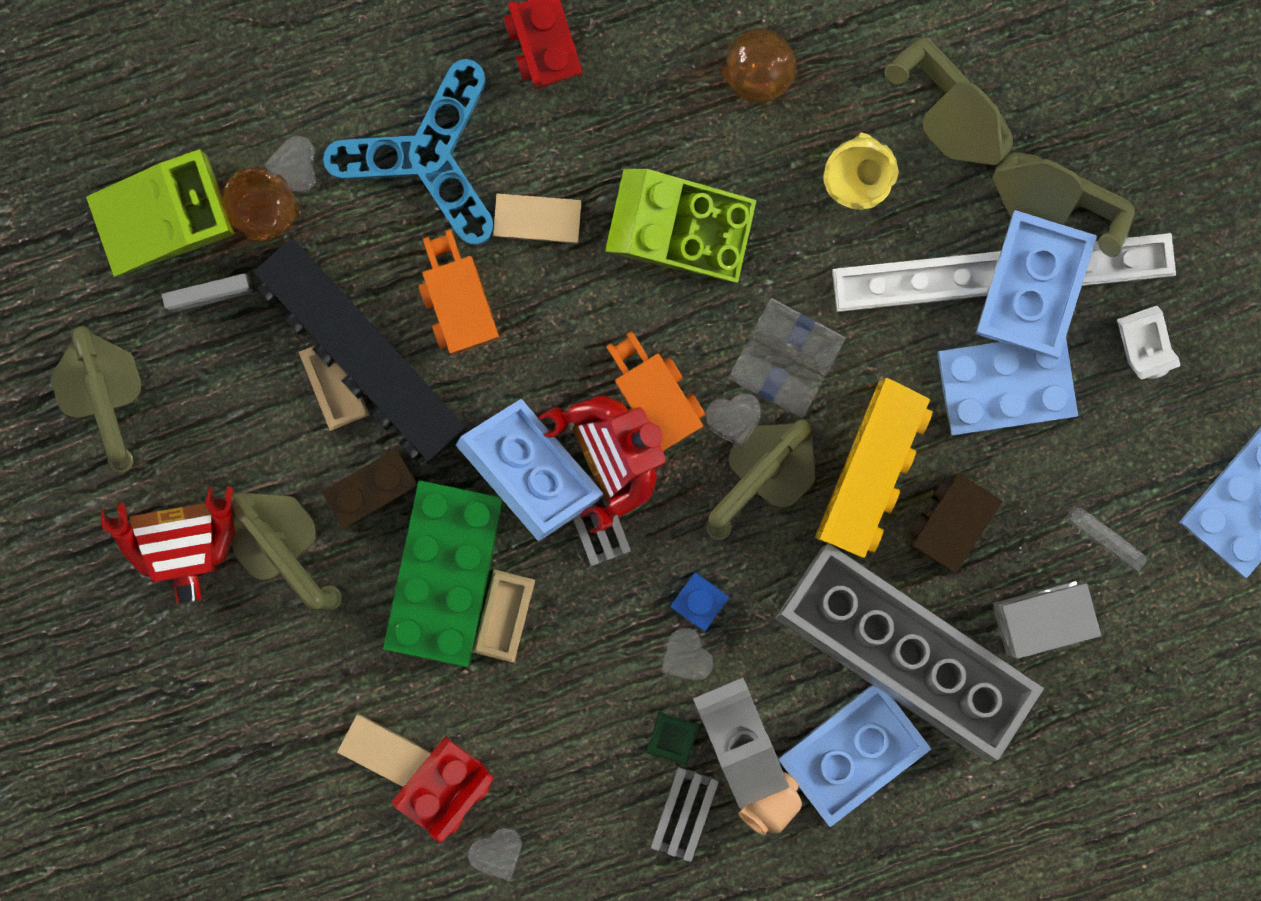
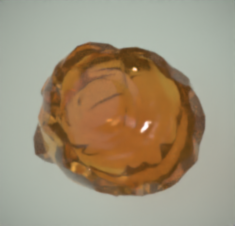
(760, 66)
(259, 204)

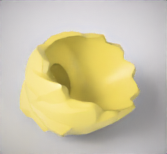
(860, 172)

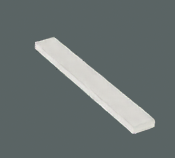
(972, 275)

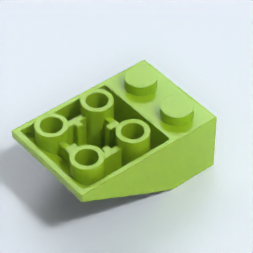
(160, 213)
(680, 224)

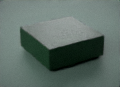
(672, 738)

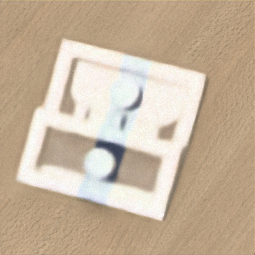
(786, 358)

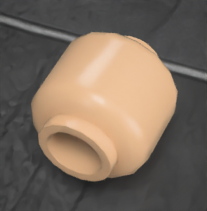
(775, 811)

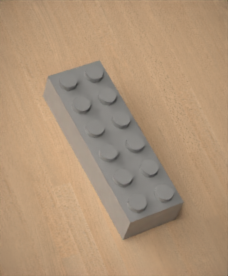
(909, 653)

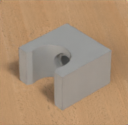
(1046, 619)
(741, 743)

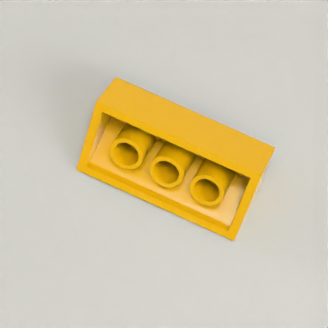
(873, 467)

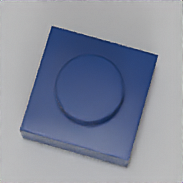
(699, 601)

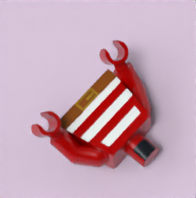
(619, 449)
(176, 541)

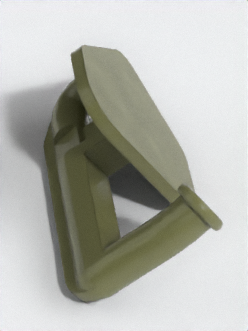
(964, 119)
(1052, 192)
(94, 381)
(772, 464)
(271, 538)

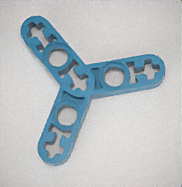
(410, 162)

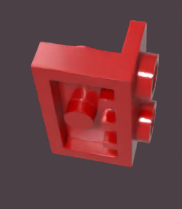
(544, 41)
(444, 789)

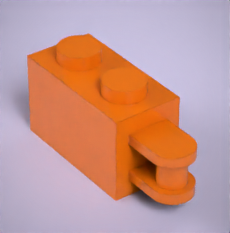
(457, 299)
(656, 391)

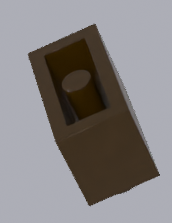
(370, 489)
(953, 522)

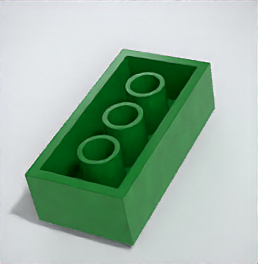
(444, 573)

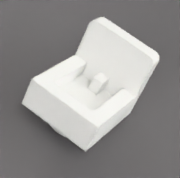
(1147, 343)

